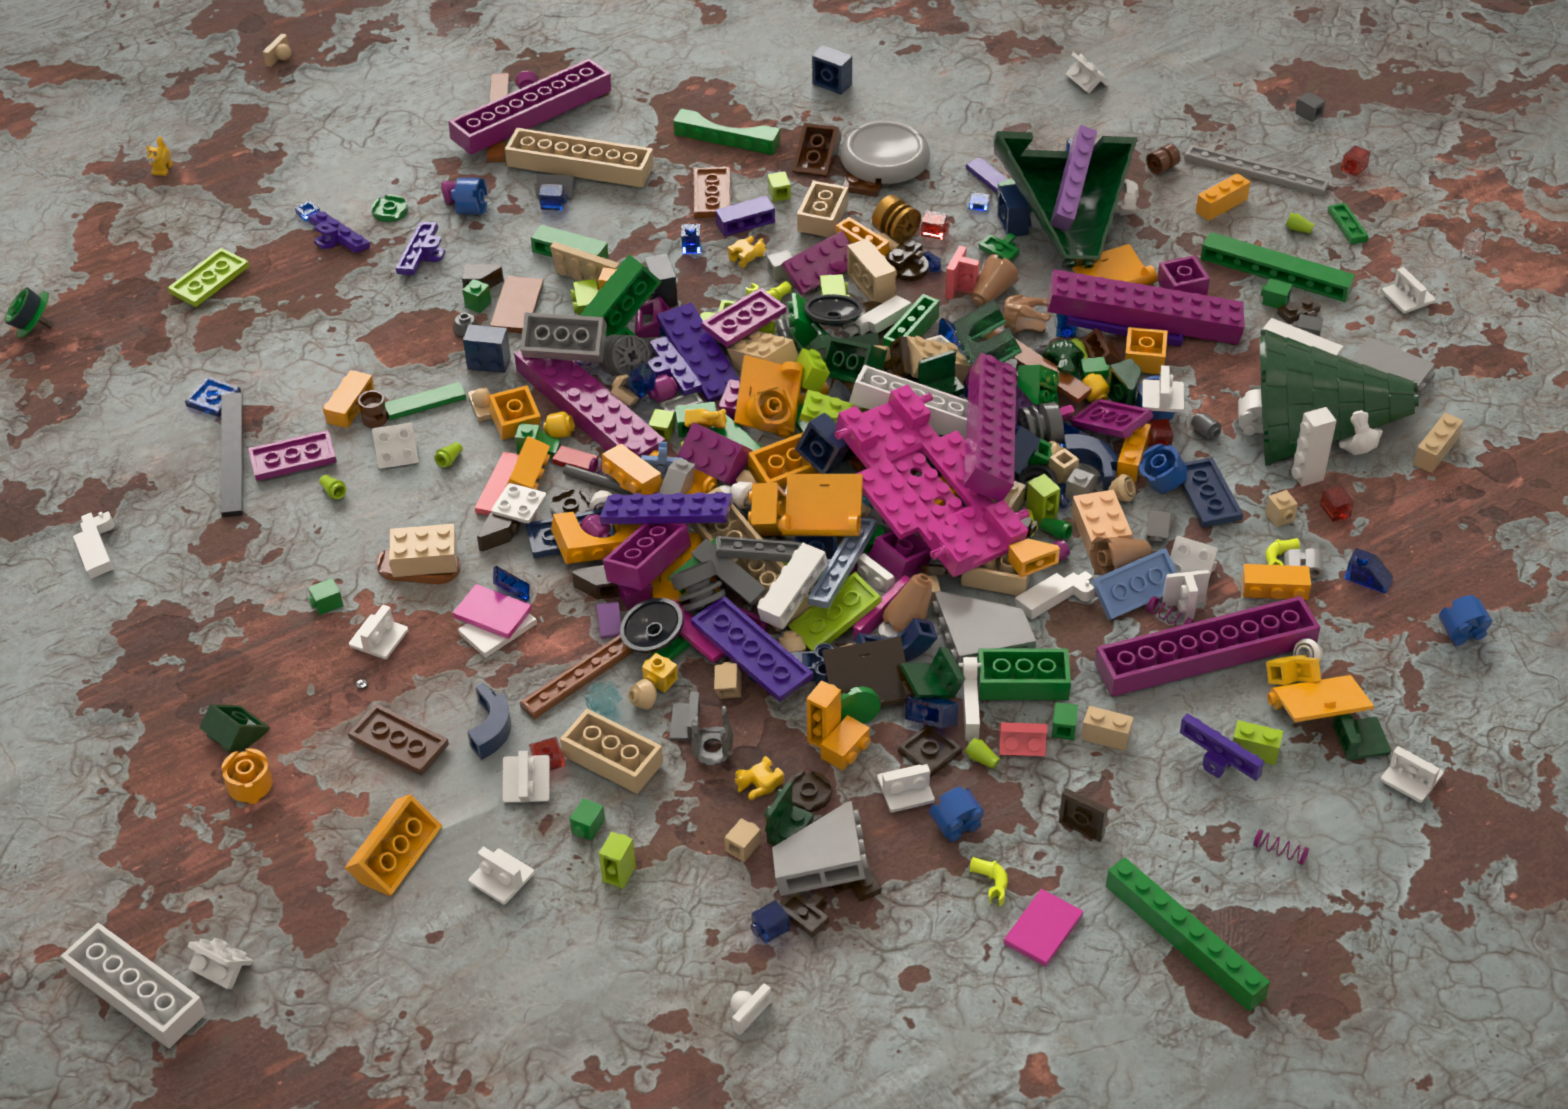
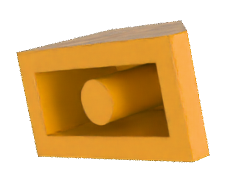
(1032, 555)

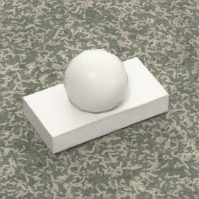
(748, 1007)

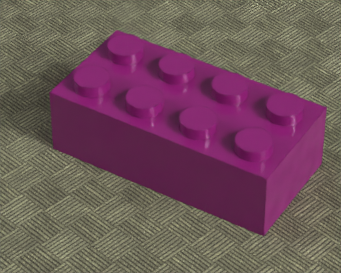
(646, 554)

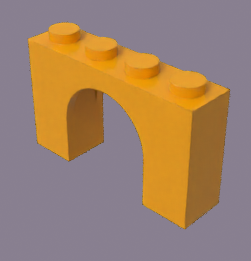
(581, 547)

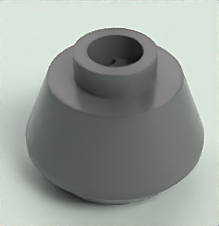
(461, 323)

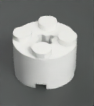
(1250, 412)

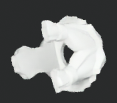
(1128, 205)
(1365, 437)

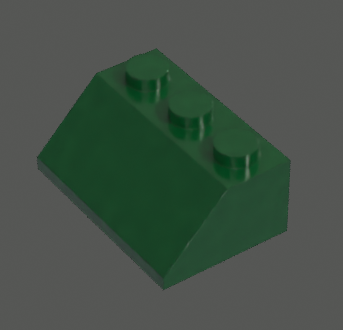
(847, 358)

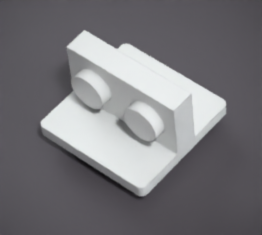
(1085, 74)
(1407, 292)
(1163, 393)
(395, 445)
(519, 504)
(1193, 555)
(875, 575)
(1186, 590)
(379, 634)
(1411, 775)
(526, 778)
(906, 787)
(500, 874)
(217, 961)

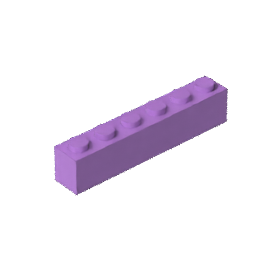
(1073, 178)

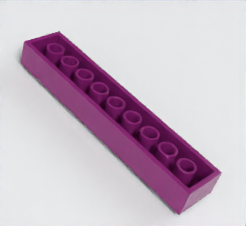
(529, 106)
(1145, 306)
(589, 404)
(990, 428)
(1205, 646)

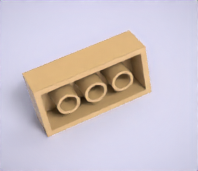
(612, 751)

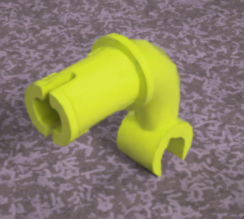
(777, 292)
(1278, 548)
(994, 872)

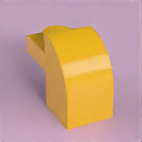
(1293, 669)

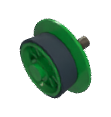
(27, 311)

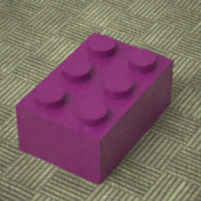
(714, 454)

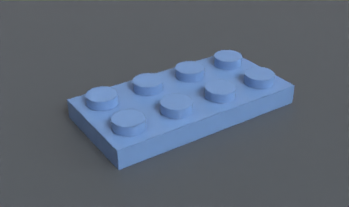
(1133, 583)

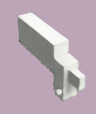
(879, 317)
(91, 544)
(1054, 591)
(970, 698)

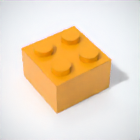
(1146, 348)
(512, 408)
(767, 508)

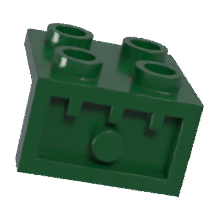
(939, 373)
(935, 679)
(1360, 737)
(784, 818)

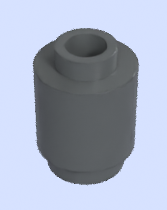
(1206, 426)

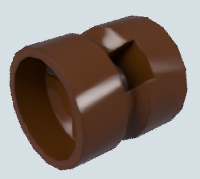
(1163, 158)
(373, 409)

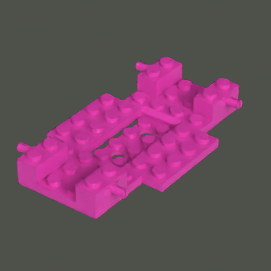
(890, 447)

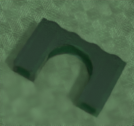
(979, 323)

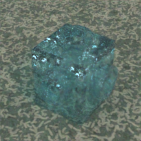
(602, 697)

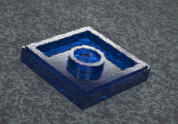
(209, 396)

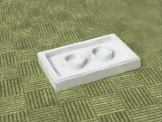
(488, 642)

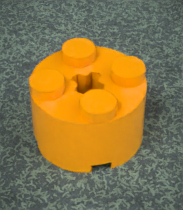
(769, 408)
(247, 775)

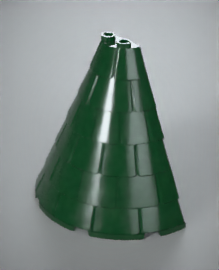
(1039, 180)
(1307, 378)

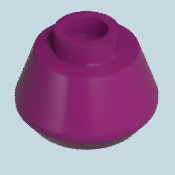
(525, 78)
(446, 188)

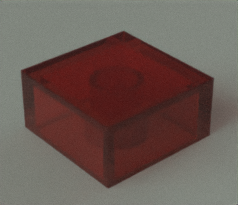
(552, 749)

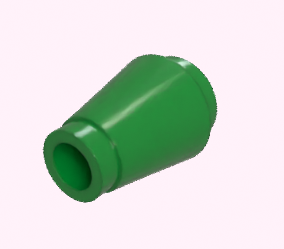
(1058, 528)

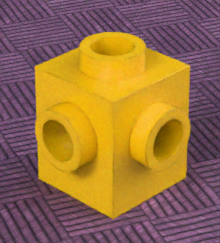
(660, 672)

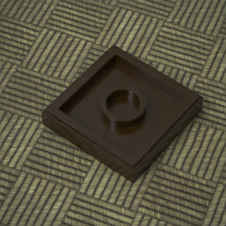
(931, 748)
(1083, 815)

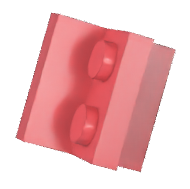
(961, 273)
(1022, 739)

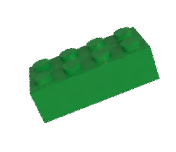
(622, 295)
(1023, 674)

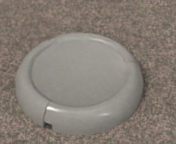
(885, 152)

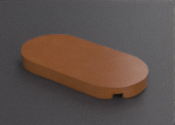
(385, 571)

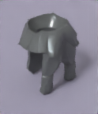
(723, 735)

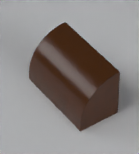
(1101, 346)

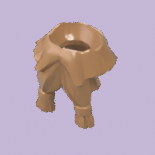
(1020, 306)

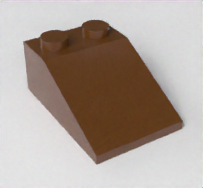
(817, 149)

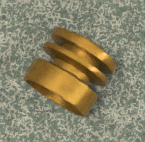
(896, 218)

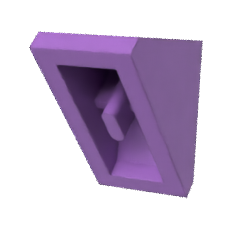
(609, 619)

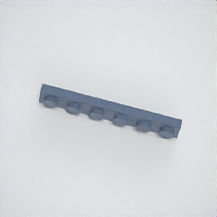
(841, 565)

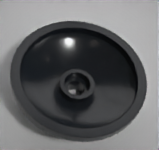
(833, 310)
(651, 625)

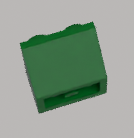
(800, 321)
(1038, 383)

